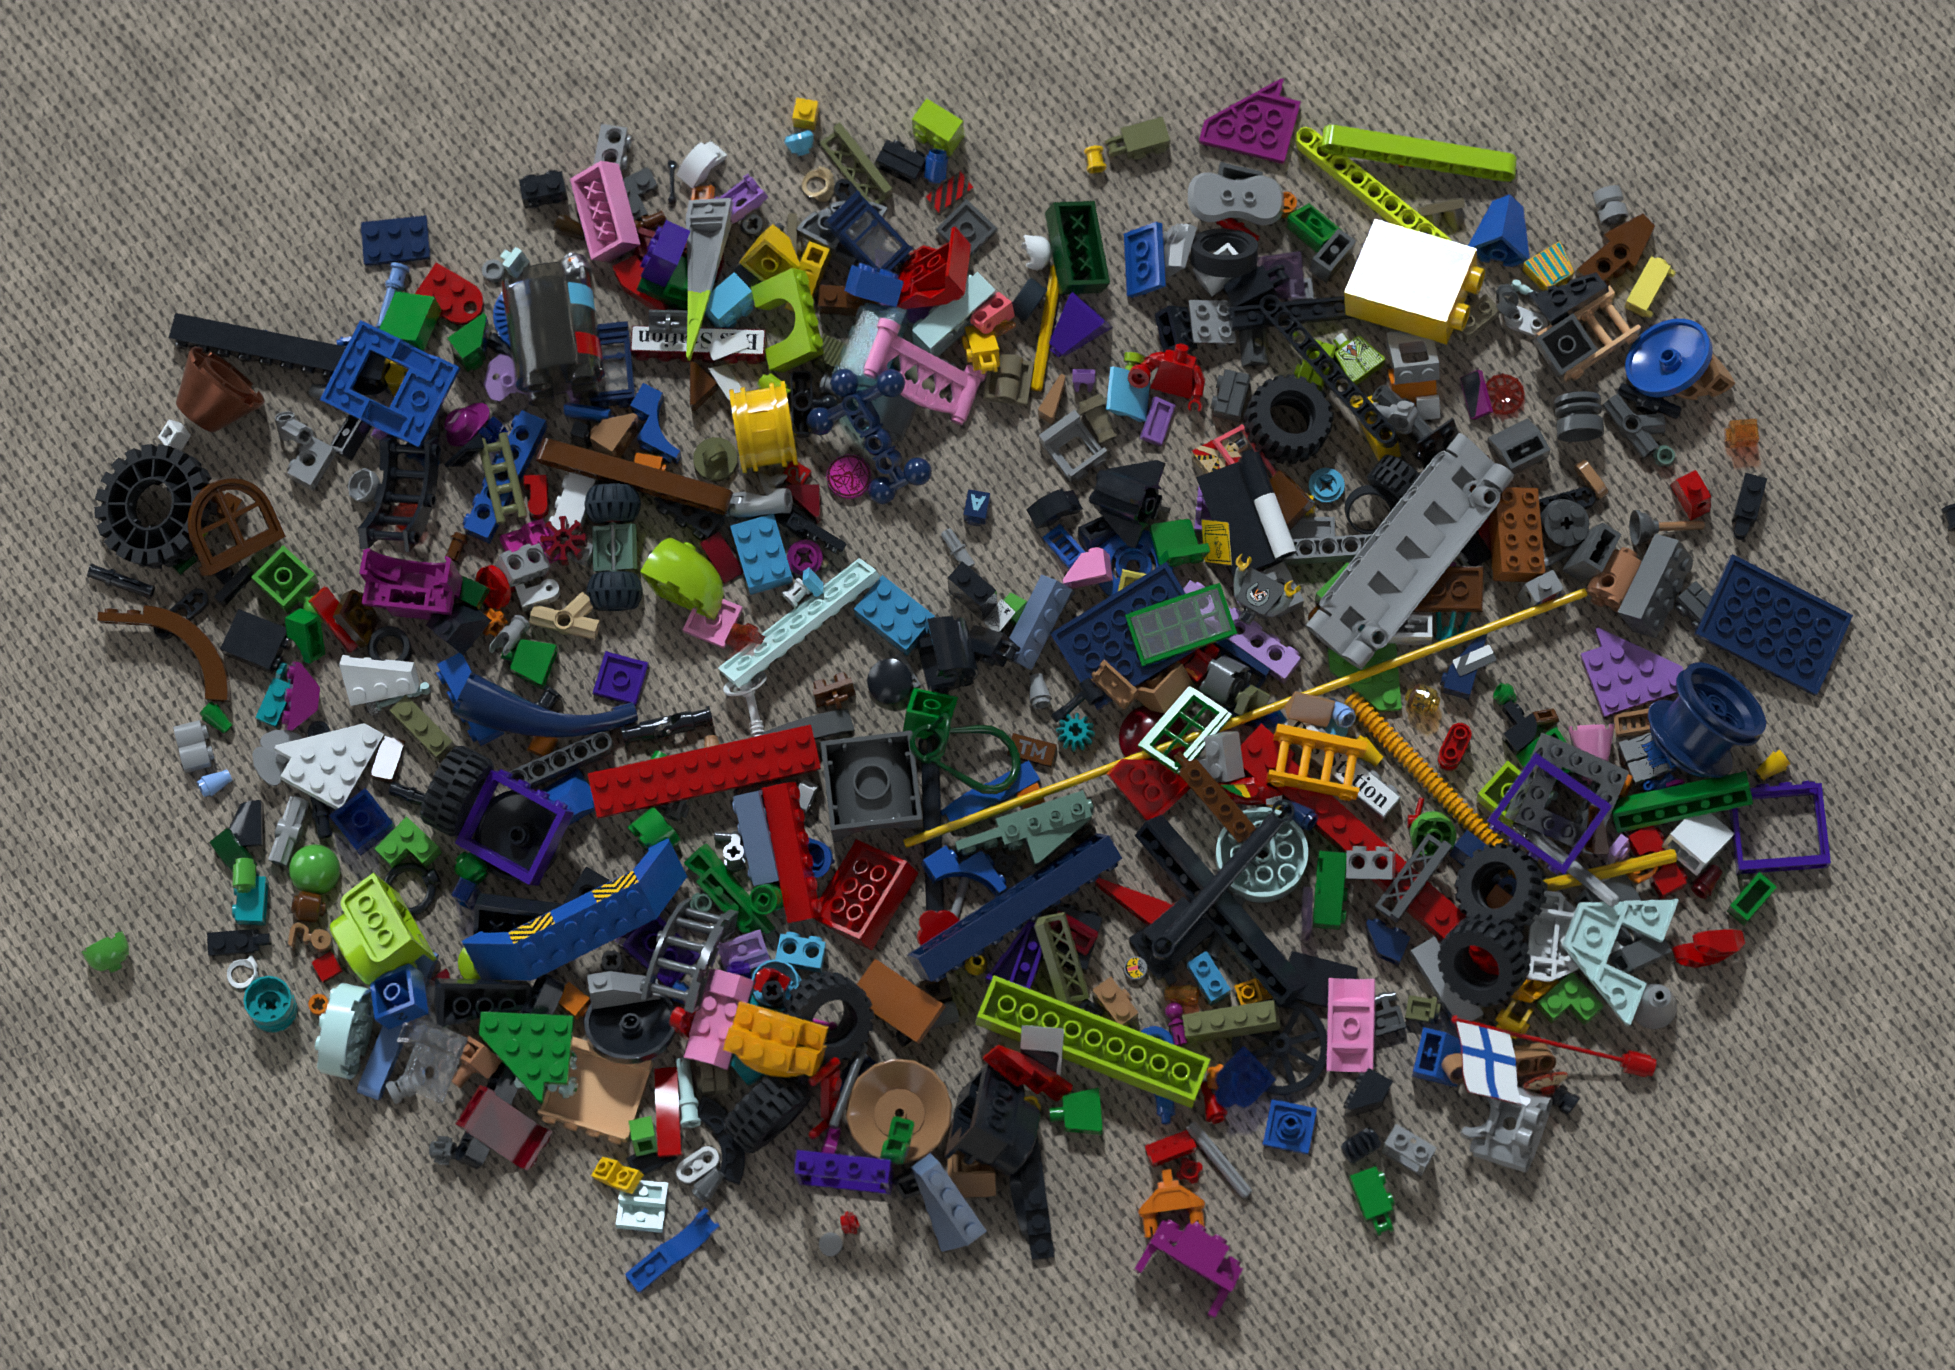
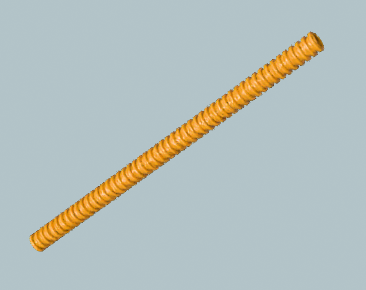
(1421, 771)

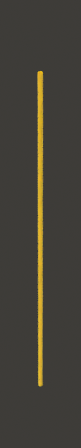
(1249, 716)

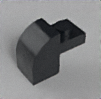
(1052, 507)
(1523, 730)

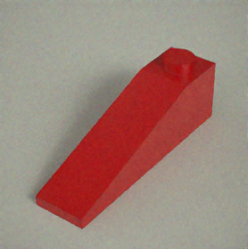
(1138, 904)

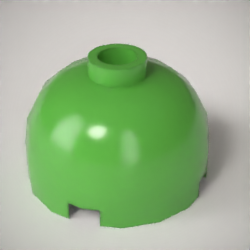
(1436, 825)
(107, 953)

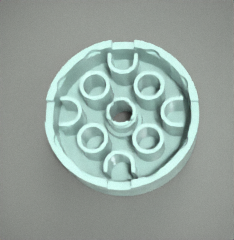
(1277, 873)
(345, 1031)

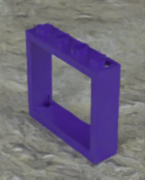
(1785, 789)
(550, 844)
(1535, 852)
(844, 1172)

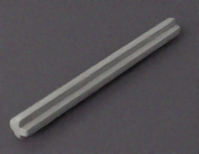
(1575, 869)

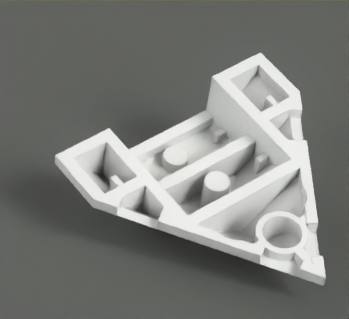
(1546, 938)

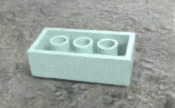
(948, 321)

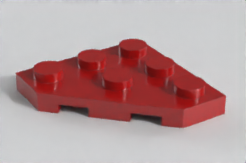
(1148, 785)

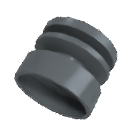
(1579, 416)

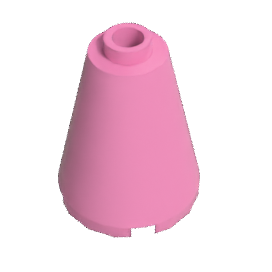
(1594, 740)

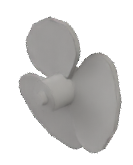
(267, 761)

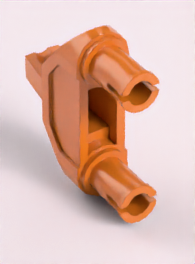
(1170, 1197)

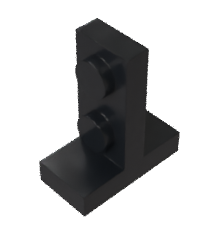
(233, 584)

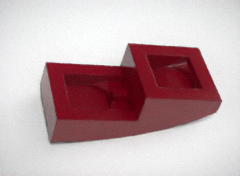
(721, 557)

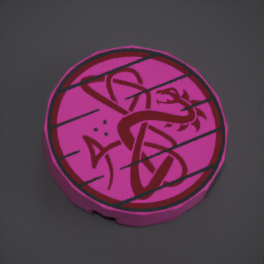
(848, 476)

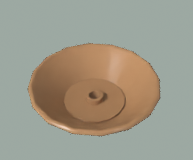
(895, 1087)

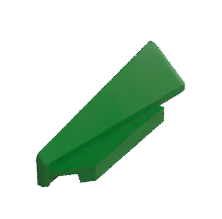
(726, 890)

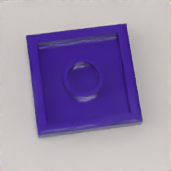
(620, 678)

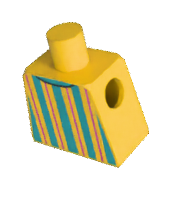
(1549, 267)

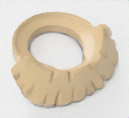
(826, 193)

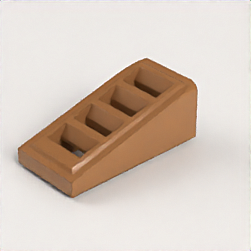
(1050, 405)
(1639, 730)

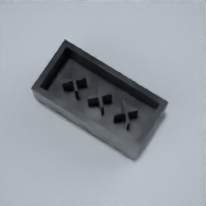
(506, 913)

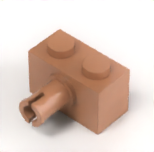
(475, 1059)

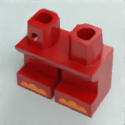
(1198, 661)

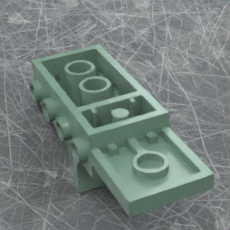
(1043, 837)

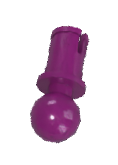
(1174, 1012)

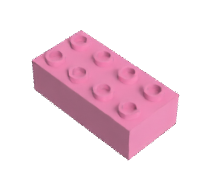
(604, 211)

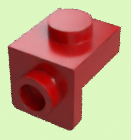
(771, 974)

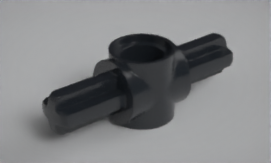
(1649, 404)

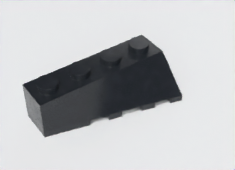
(466, 998)

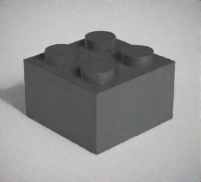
(1565, 345)

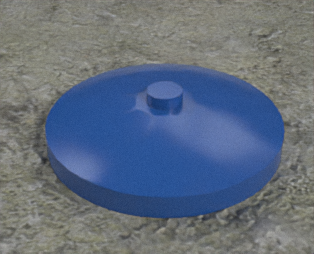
(1668, 357)

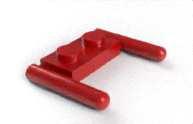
(830, 1093)

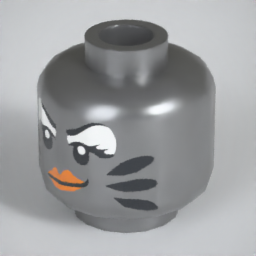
(572, 262)

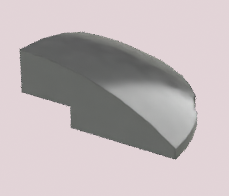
(816, 232)

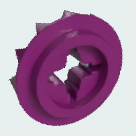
(804, 546)

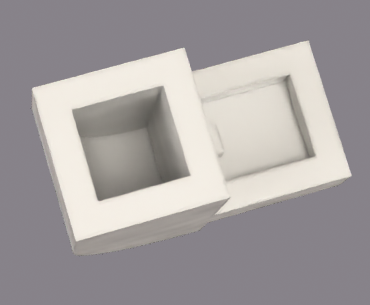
(699, 163)

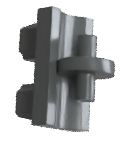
(668, 321)

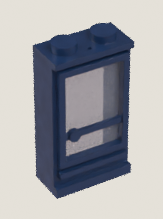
(868, 234)
(618, 383)

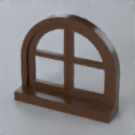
(243, 548)

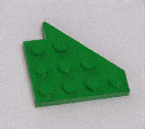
(531, 1046)

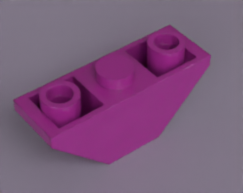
(301, 696)

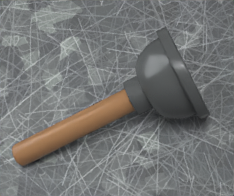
(1643, 526)

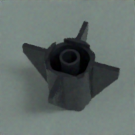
(1129, 498)

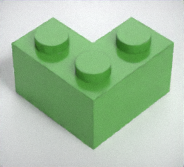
(406, 840)
(1570, 995)

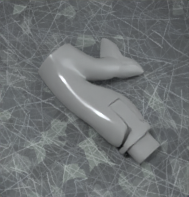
(753, 505)

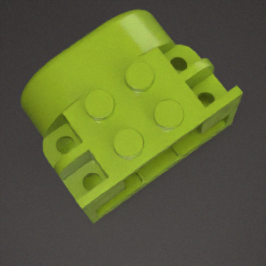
(377, 930)

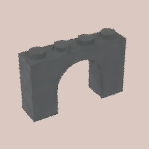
(1644, 949)

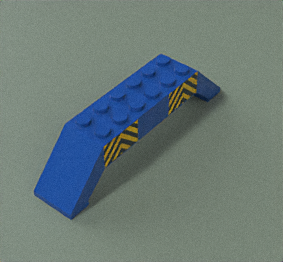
(581, 923)

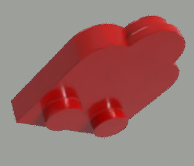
(934, 923)

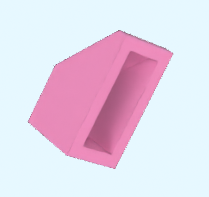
(1089, 569)

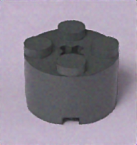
(1575, 529)
(1225, 680)

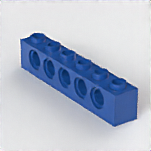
(524, 423)

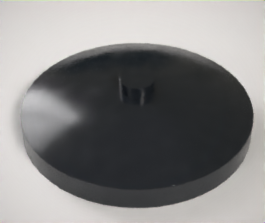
(515, 830)
(630, 1031)

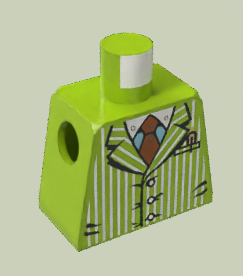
(1357, 358)

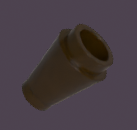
(568, 227)

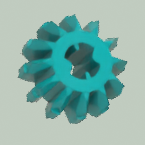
(1083, 728)

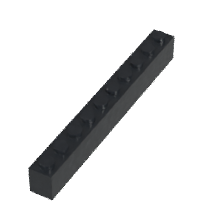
(270, 348)
(1226, 914)

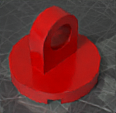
(498, 584)

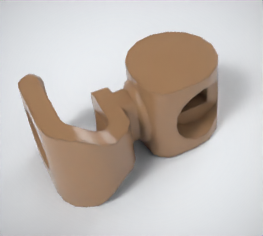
(319, 938)

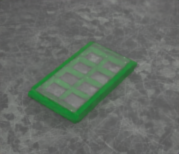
(1181, 624)

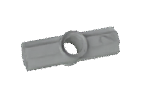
(288, 831)

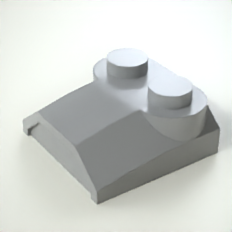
(1177, 247)

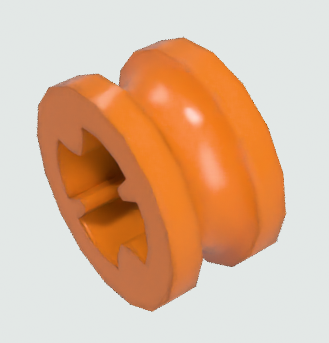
(311, 1003)

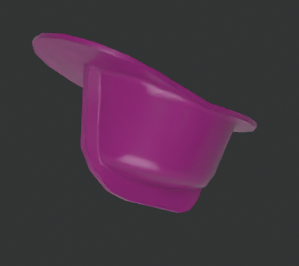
(465, 423)

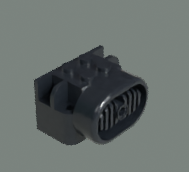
(994, 1123)

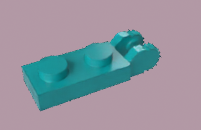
(274, 700)

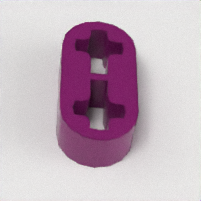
(831, 1141)

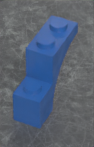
(647, 406)
(978, 867)

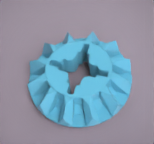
(1326, 475)

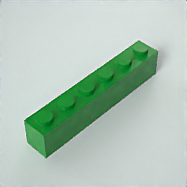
(1682, 802)

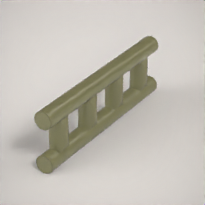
(513, 486)

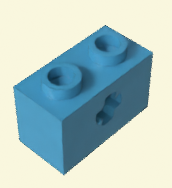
(1208, 978)

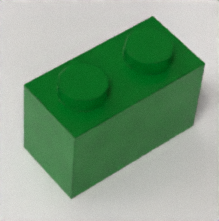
(1751, 899)

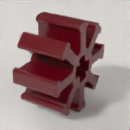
(572, 541)

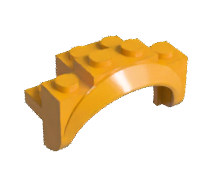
(774, 1042)

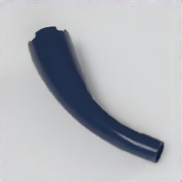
(502, 710)

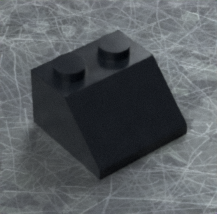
(460, 627)

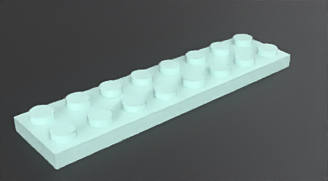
(799, 622)

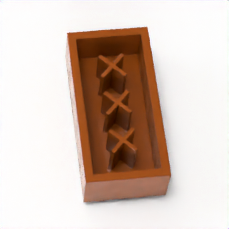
(1516, 536)

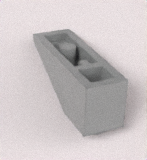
(615, 989)

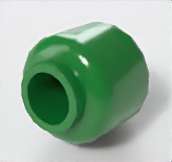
(471, 867)

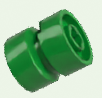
(766, 898)

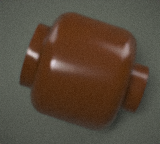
(307, 906)

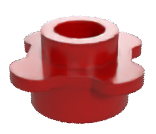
(1187, 1164)
(849, 1223)

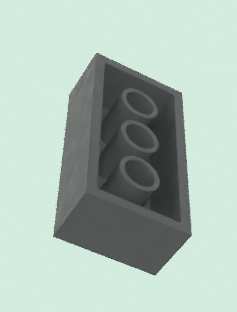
(1655, 586)

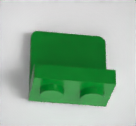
(1177, 543)

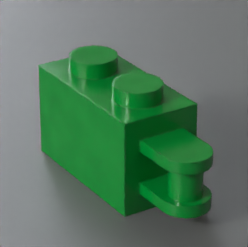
(1372, 1198)

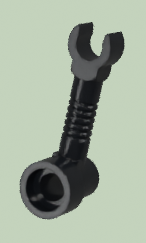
(1088, 692)

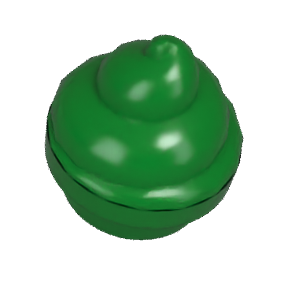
(1504, 693)

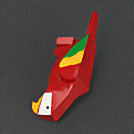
(1251, 792)

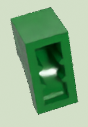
(306, 632)

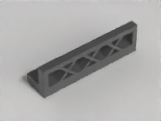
(1421, 879)

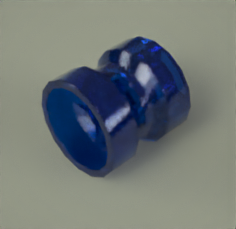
(492, 430)

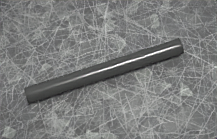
(847, 1088)

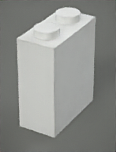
(1698, 841)

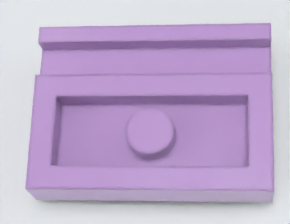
(744, 948)

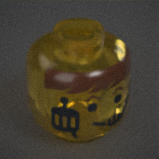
(1422, 700)

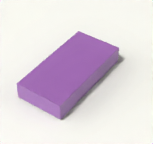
(1157, 421)

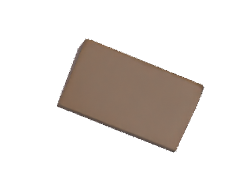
(1309, 709)

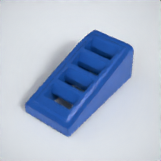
(1071, 558)

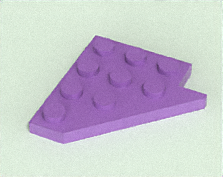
(1627, 674)

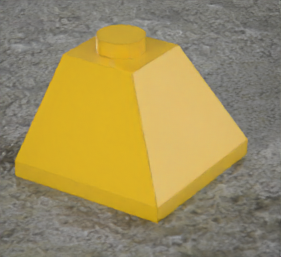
(770, 254)

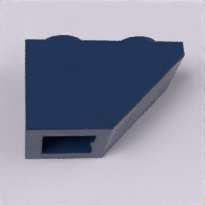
(1387, 943)

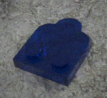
(1242, 1080)

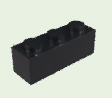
(581, 435)

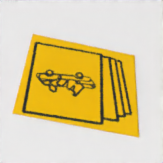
(1218, 539)

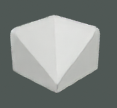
(174, 435)

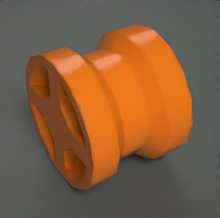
(1290, 202)

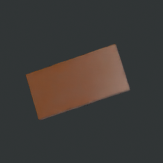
(900, 1001)

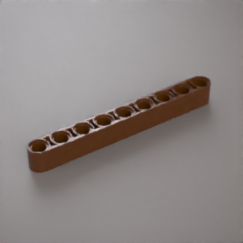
(642, 477)

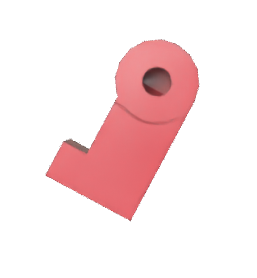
(992, 313)

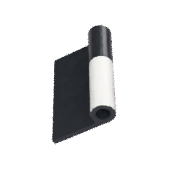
(1248, 502)

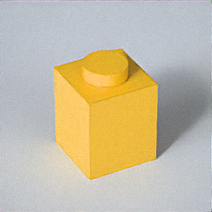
(805, 113)

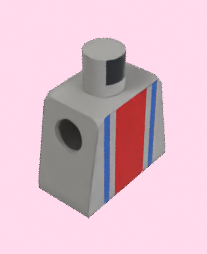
(1541, 590)

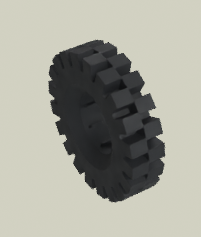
(119, 500)

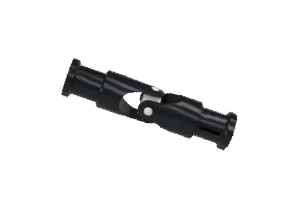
(671, 724)

